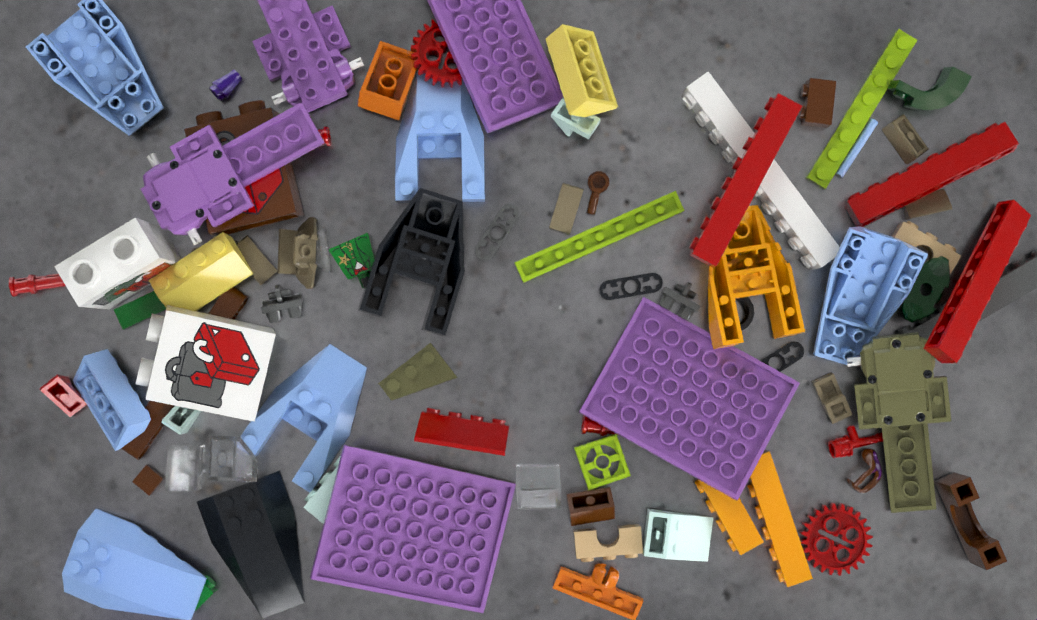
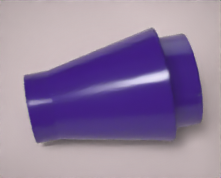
(225, 85)

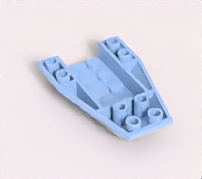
(99, 66)
(864, 291)

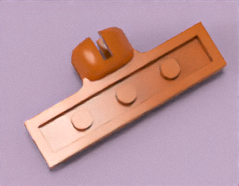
(599, 590)

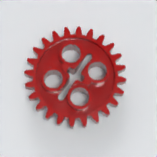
(427, 45)
(828, 555)

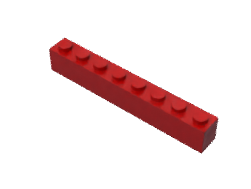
(931, 175)
(745, 181)
(977, 282)

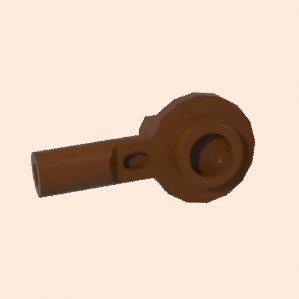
(598, 183)

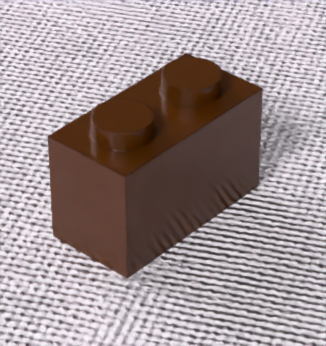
(817, 103)
(590, 506)

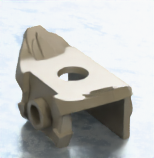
(298, 252)

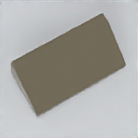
(905, 139)
(930, 204)

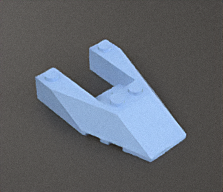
(439, 126)
(318, 402)

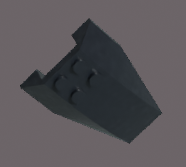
(258, 541)

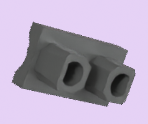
(282, 300)
(688, 307)

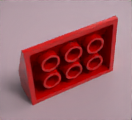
(461, 432)

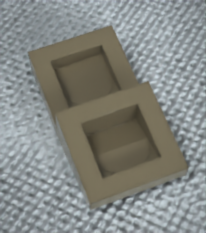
(566, 208)
(257, 261)
(832, 398)

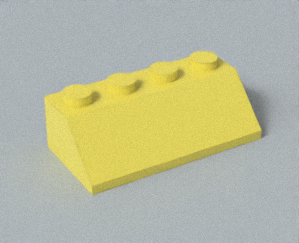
(580, 71)
(202, 274)

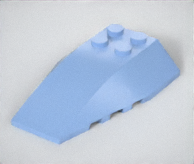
(129, 570)

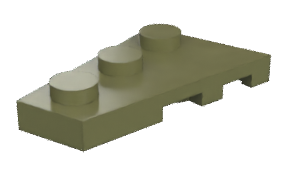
(418, 373)

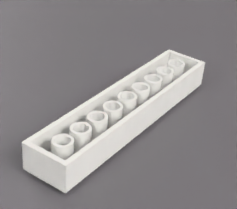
(776, 191)

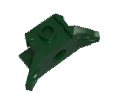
(937, 274)

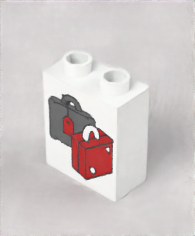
(117, 264)
(206, 362)

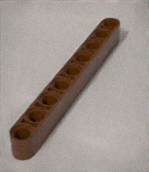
(227, 306)

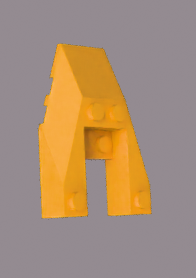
(752, 268)

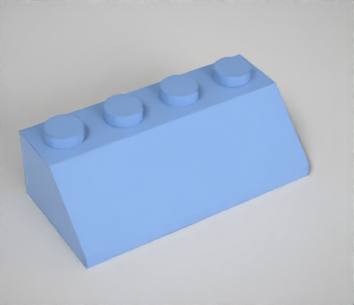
(111, 398)

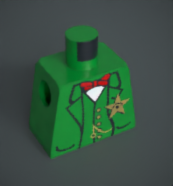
(355, 257)

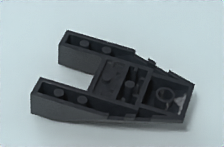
(422, 247)

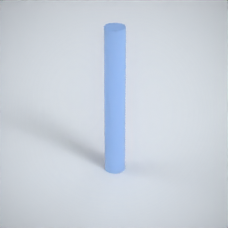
(856, 148)

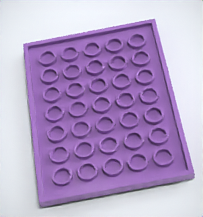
(689, 401)
(412, 529)

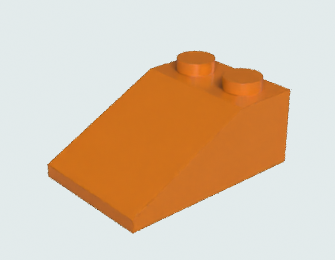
(388, 81)

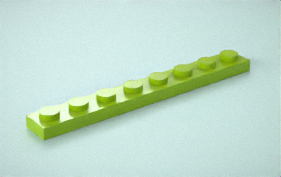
(861, 109)
(599, 236)

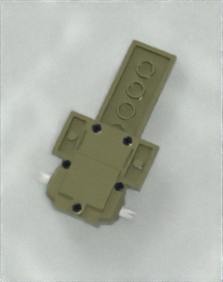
(902, 401)

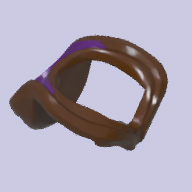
(870, 457)

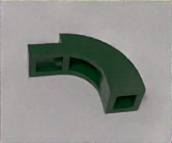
(945, 91)

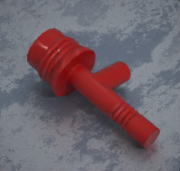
(844, 445)

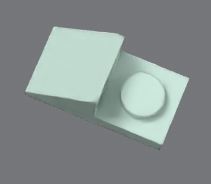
(568, 123)

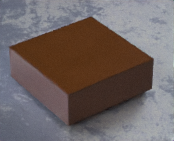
(148, 479)

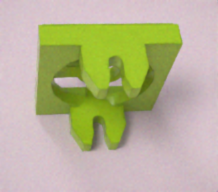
(594, 482)

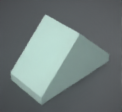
(180, 419)

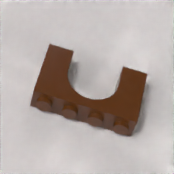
(957, 494)

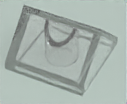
(538, 487)

